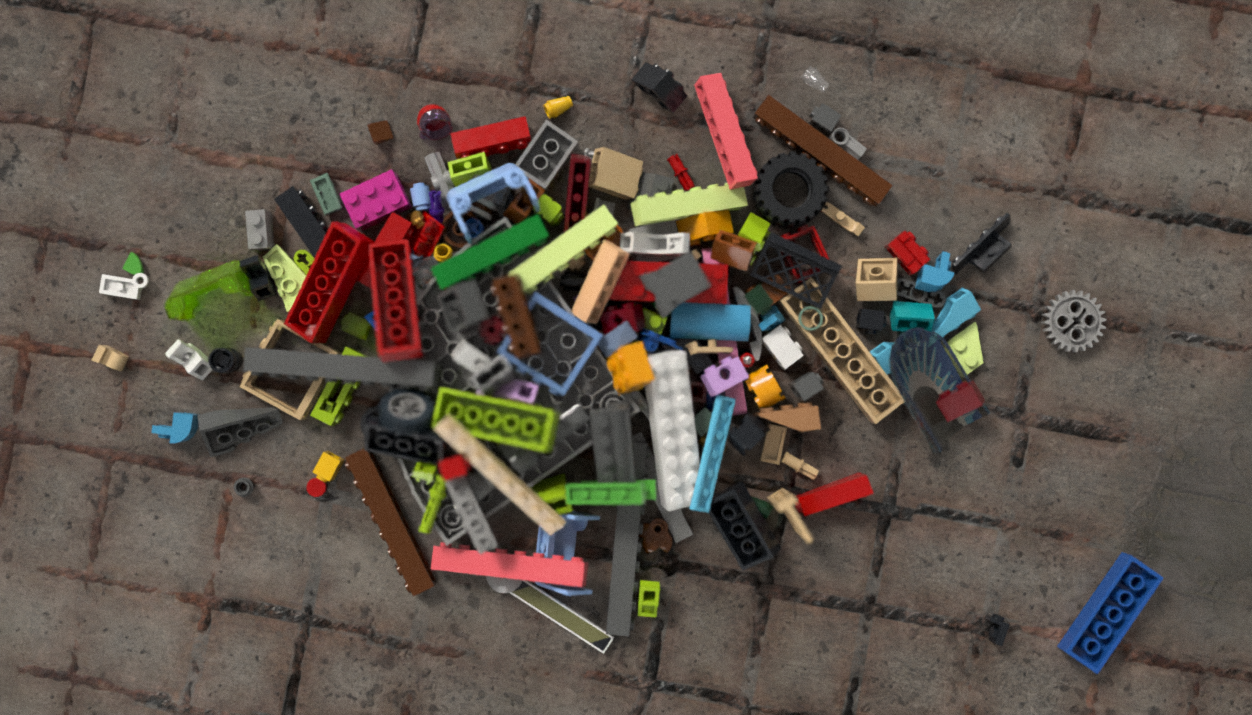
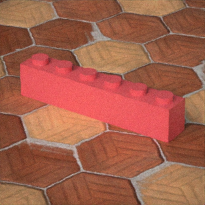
(725, 131)

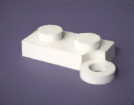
(123, 286)

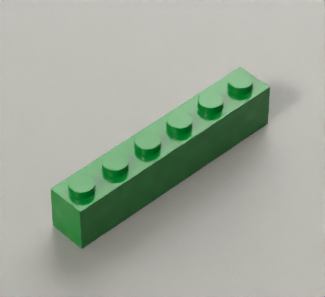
(490, 253)

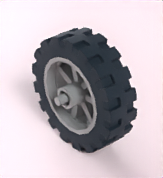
(406, 419)

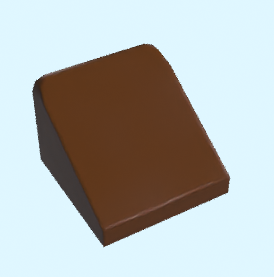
(380, 132)

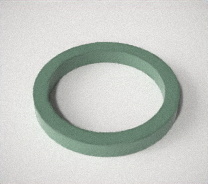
(800, 322)

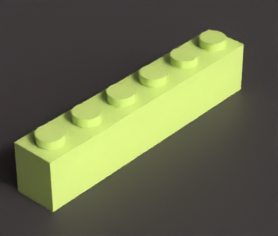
(686, 204)
(565, 248)

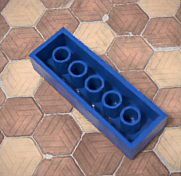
(1110, 612)

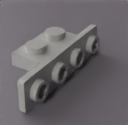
(472, 516)

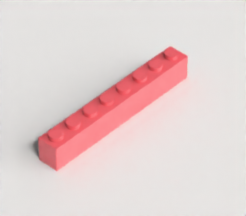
(511, 566)

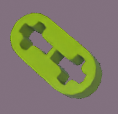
(302, 265)

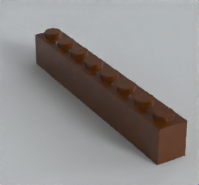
(829, 155)
(391, 521)

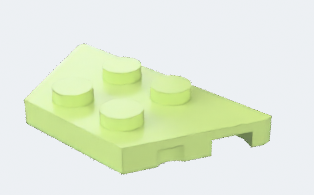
(967, 347)

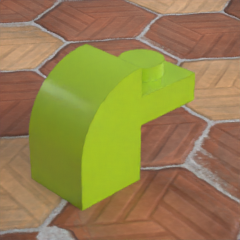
(648, 598)

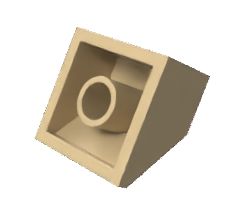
(877, 279)

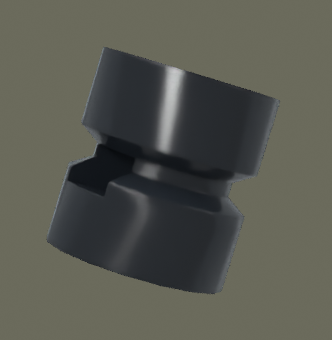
(225, 360)

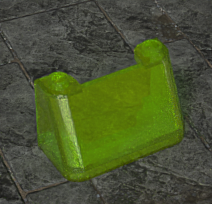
(183, 297)

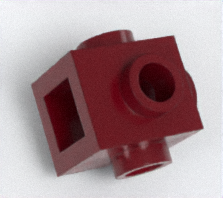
(499, 333)

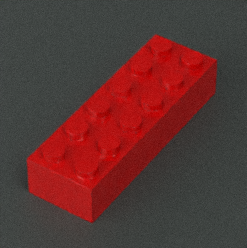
(328, 282)
(631, 289)
(395, 301)

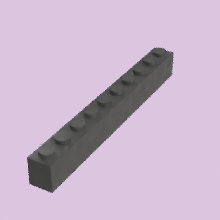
(341, 367)
(624, 554)

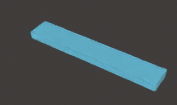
(712, 453)

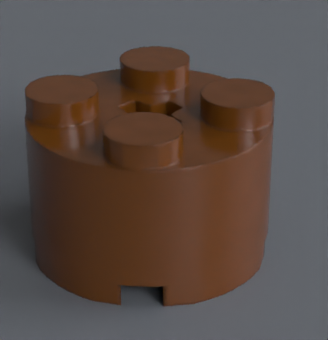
(452, 232)

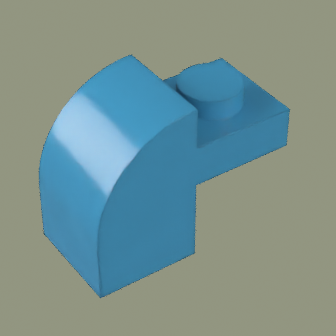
(935, 278)
(183, 427)

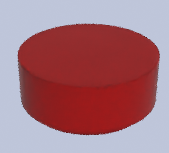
(316, 487)

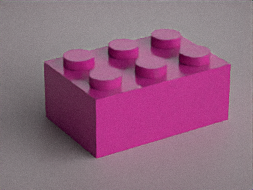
(375, 200)

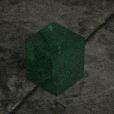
(758, 300)

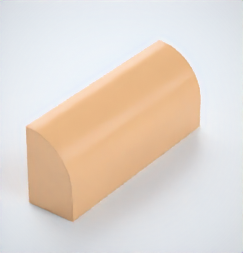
(600, 282)

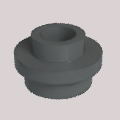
(238, 487)

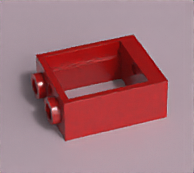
(802, 231)

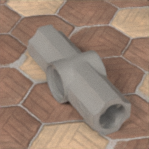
(440, 176)

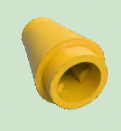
(556, 107)
(442, 252)

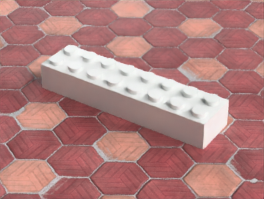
(672, 428)

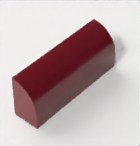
(576, 190)

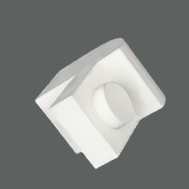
(191, 358)

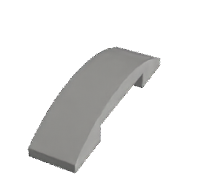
(756, 346)

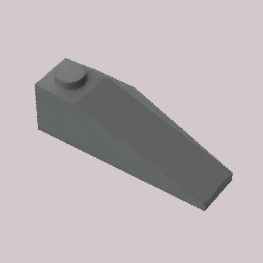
(229, 428)

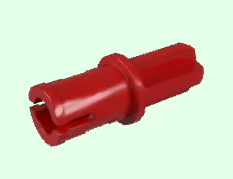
(681, 172)

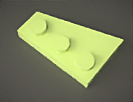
(285, 273)

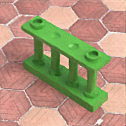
(610, 493)

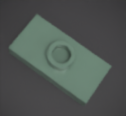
(326, 194)

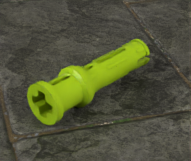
(436, 494)

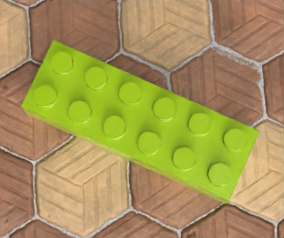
(499, 419)

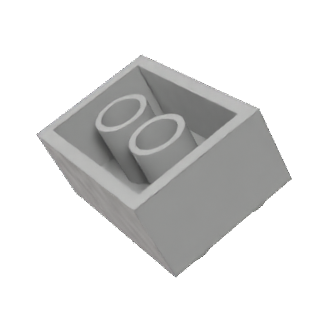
(547, 155)

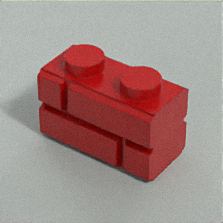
(908, 252)
(454, 467)

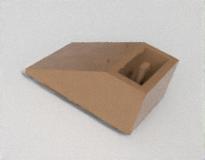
(800, 418)

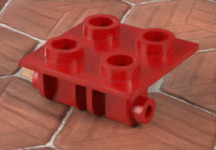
(426, 238)

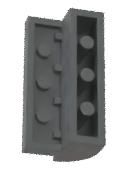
(613, 443)

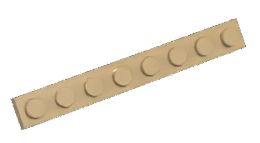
(499, 475)

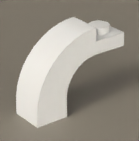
(655, 244)

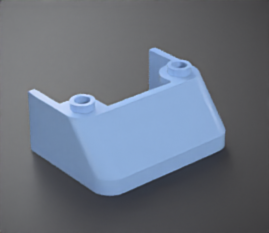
(485, 185)
(563, 544)

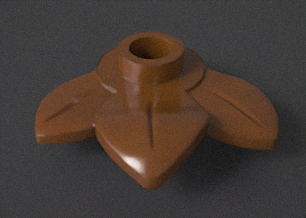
(656, 539)

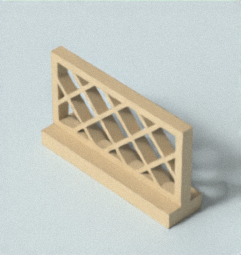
(783, 502)

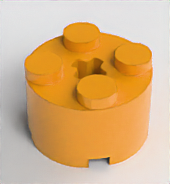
(765, 387)

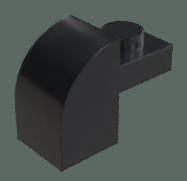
(260, 280)

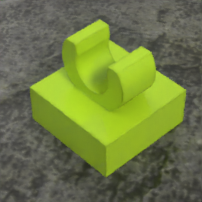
(424, 471)

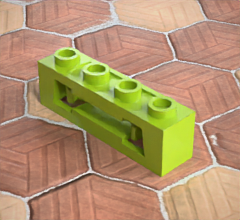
(344, 398)

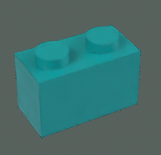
(911, 315)

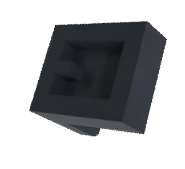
(997, 632)

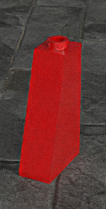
(833, 494)

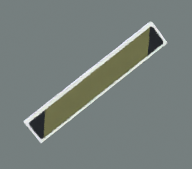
(563, 615)

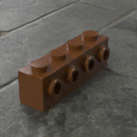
(517, 316)

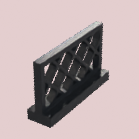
(803, 255)

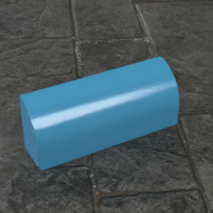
(710, 322)

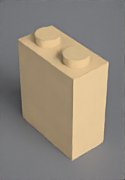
(615, 173)

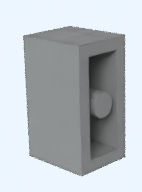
(259, 230)

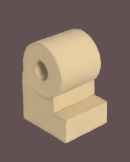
(110, 357)

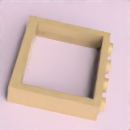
(314, 390)

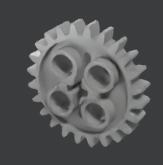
(1085, 333)

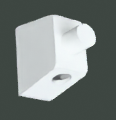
(467, 354)

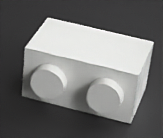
(782, 347)

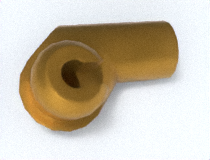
(416, 219)

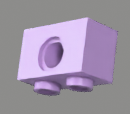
(735, 374)

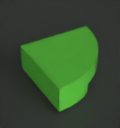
(133, 264)

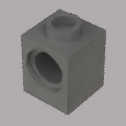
(824, 118)

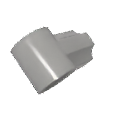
(848, 143)

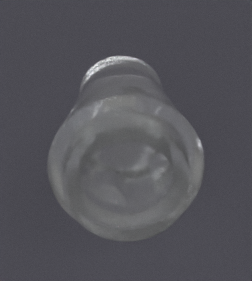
(814, 79)

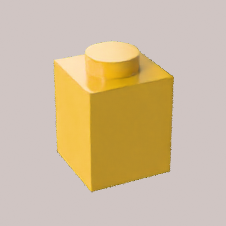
(328, 466)

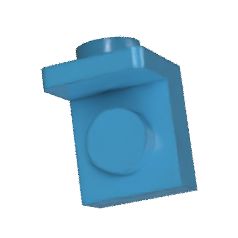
(771, 319)

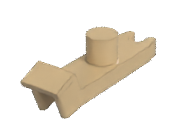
(842, 219)
(711, 349)

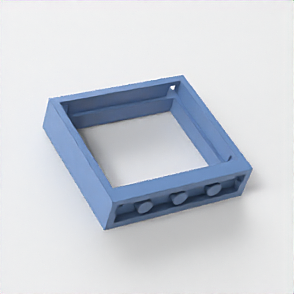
(538, 377)

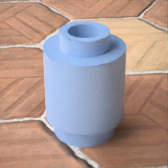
(420, 197)

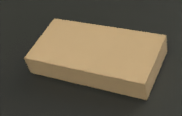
(773, 444)

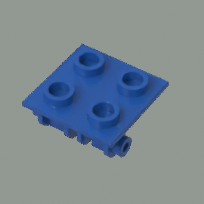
(651, 340)

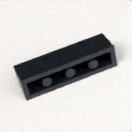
(303, 218)

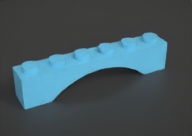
(956, 310)

